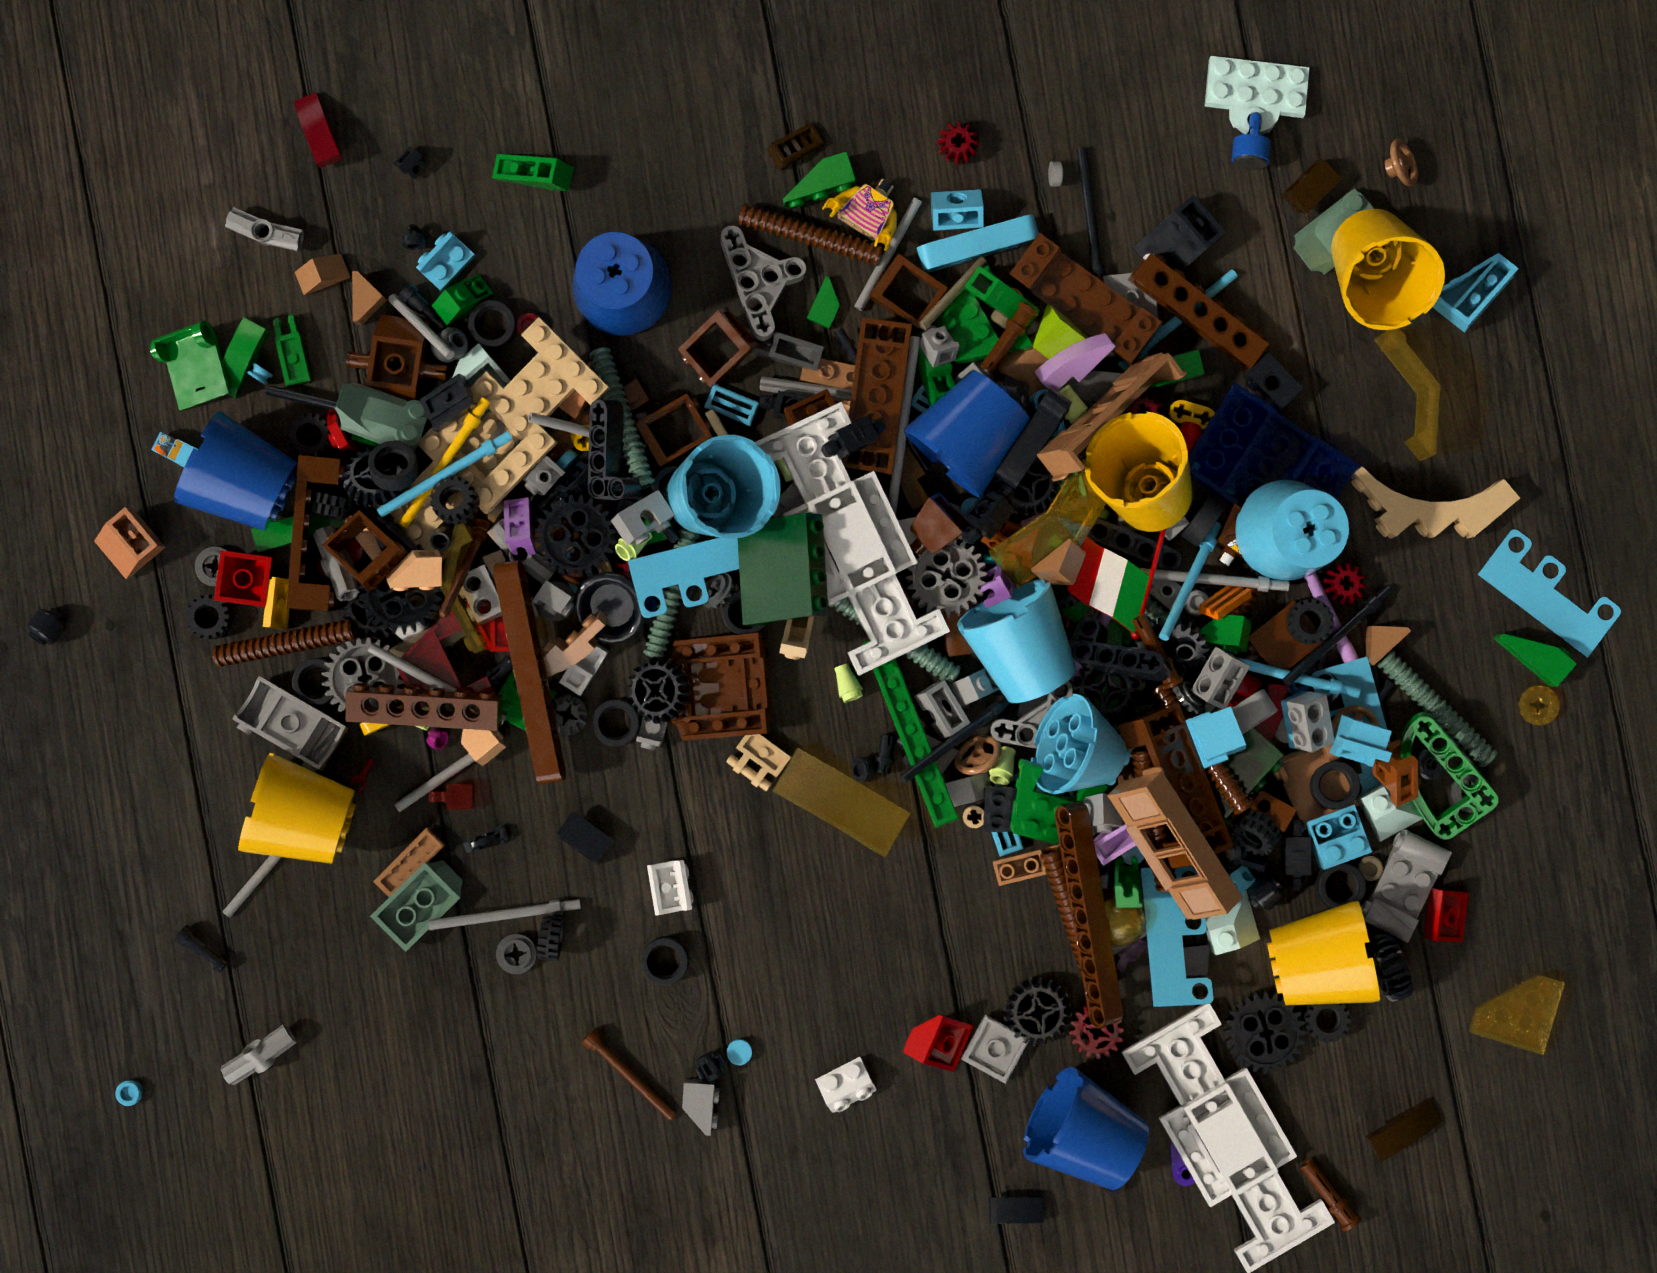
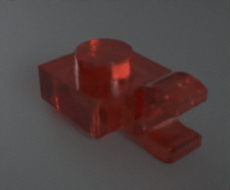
(457, 796)

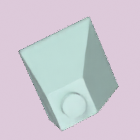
(475, 364)
(1384, 815)
(1233, 929)

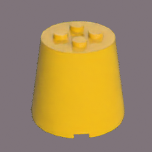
(1385, 270)
(1141, 470)
(297, 813)
(1324, 959)

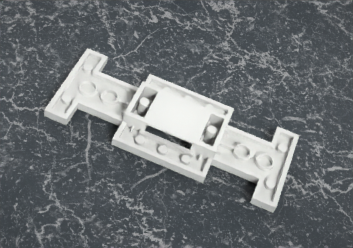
(860, 537)
(1236, 1132)

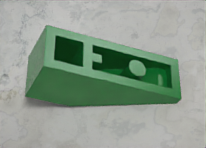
(533, 171)
(1543, 660)

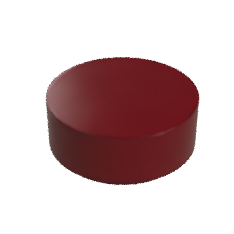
(524, 322)

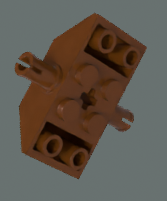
(392, 342)

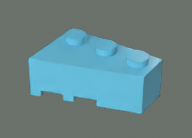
(1474, 291)

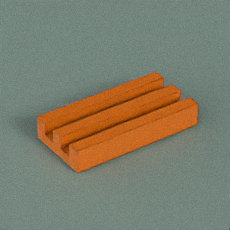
(1224, 601)

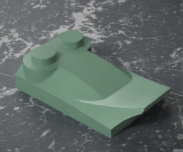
(1315, 239)
(380, 415)
(419, 899)

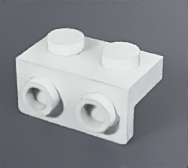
(670, 887)
(846, 1085)

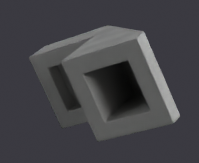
(968, 789)

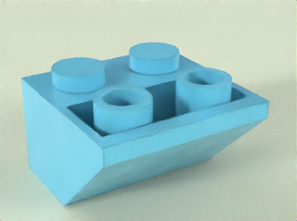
(1337, 837)

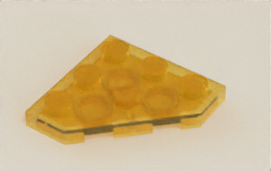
(1520, 1014)

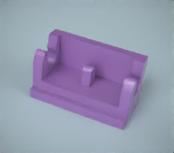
(519, 525)
(1000, 587)

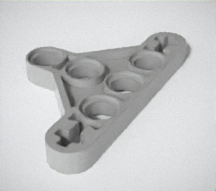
(756, 266)
(1029, 720)

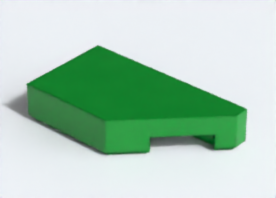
(825, 305)

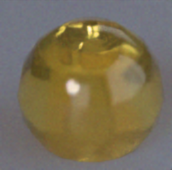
(1124, 924)

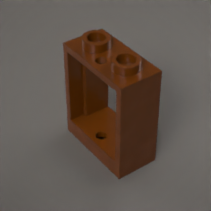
(888, 278)
(734, 331)
(694, 408)
(380, 566)

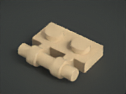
(764, 754)

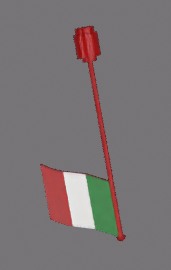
(1113, 582)

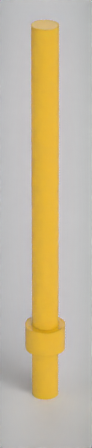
(471, 421)

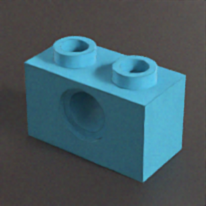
(957, 209)

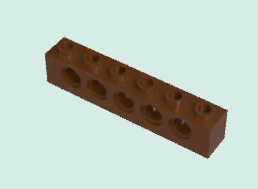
(1253, 341)
(360, 710)

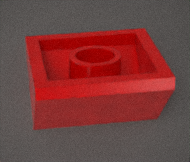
(242, 578)
(1446, 915)

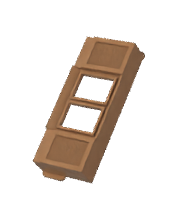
(1062, 452)
(1153, 802)

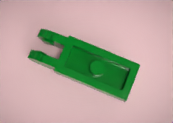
(291, 353)

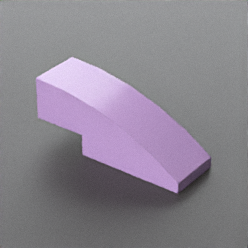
(1074, 361)
(1113, 844)

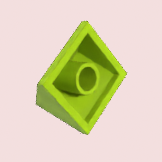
(1056, 333)

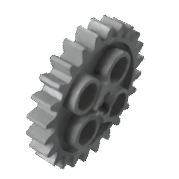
(935, 596)
(340, 681)

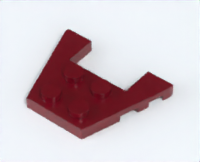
(431, 657)

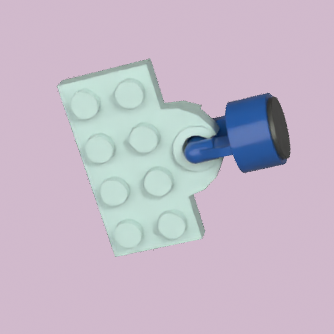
(1255, 99)

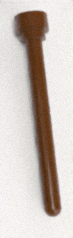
(479, 535)
(595, 1042)

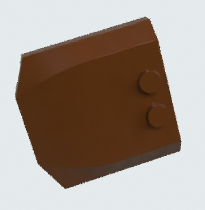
(726, 687)

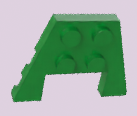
(972, 330)
(1035, 809)

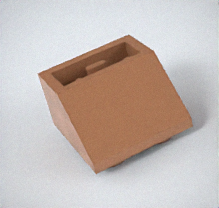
(128, 542)

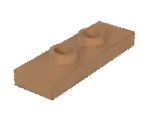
(830, 374)
(417, 853)

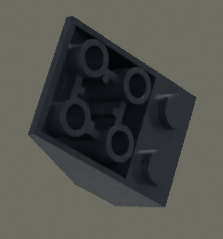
(1182, 236)

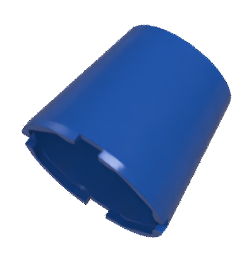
(627, 301)
(970, 430)
(236, 475)
(1085, 1132)

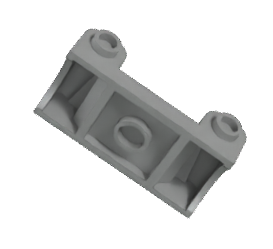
(290, 724)
(1404, 885)

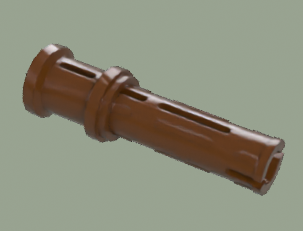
(1015, 327)
(1153, 644)
(1336, 1204)

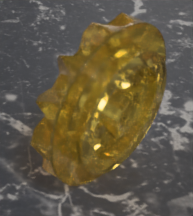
(1546, 697)

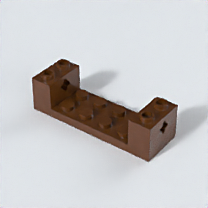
(1085, 299)
(878, 391)
(313, 472)
(1173, 749)

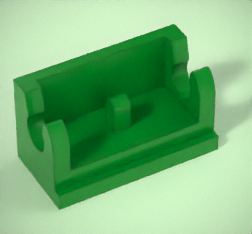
(1128, 884)

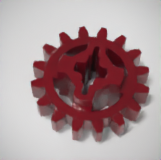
(1091, 1041)

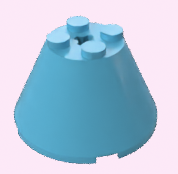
(1077, 747)

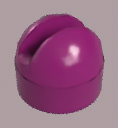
(435, 743)

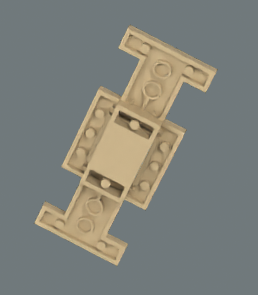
(535, 389)

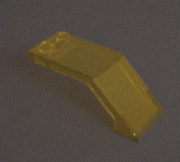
(1424, 440)
(1068, 517)
(458, 548)
(841, 801)

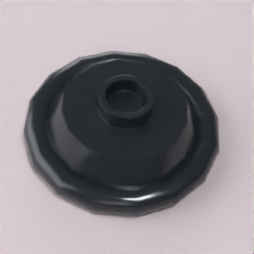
(617, 599)

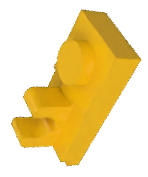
(275, 612)

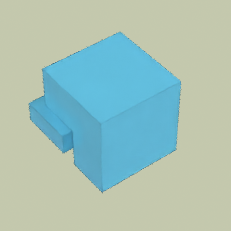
(1216, 736)
(1361, 741)

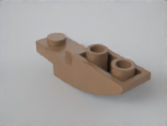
(562, 655)
(1021, 866)

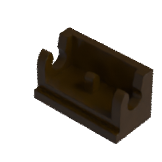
(1311, 186)

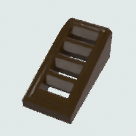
(783, 162)

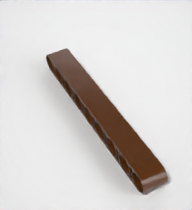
(529, 672)
(1088, 914)

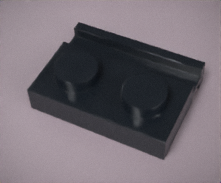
(448, 402)

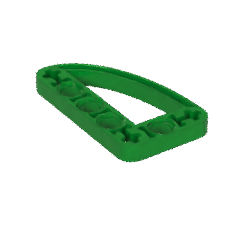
(1472, 800)

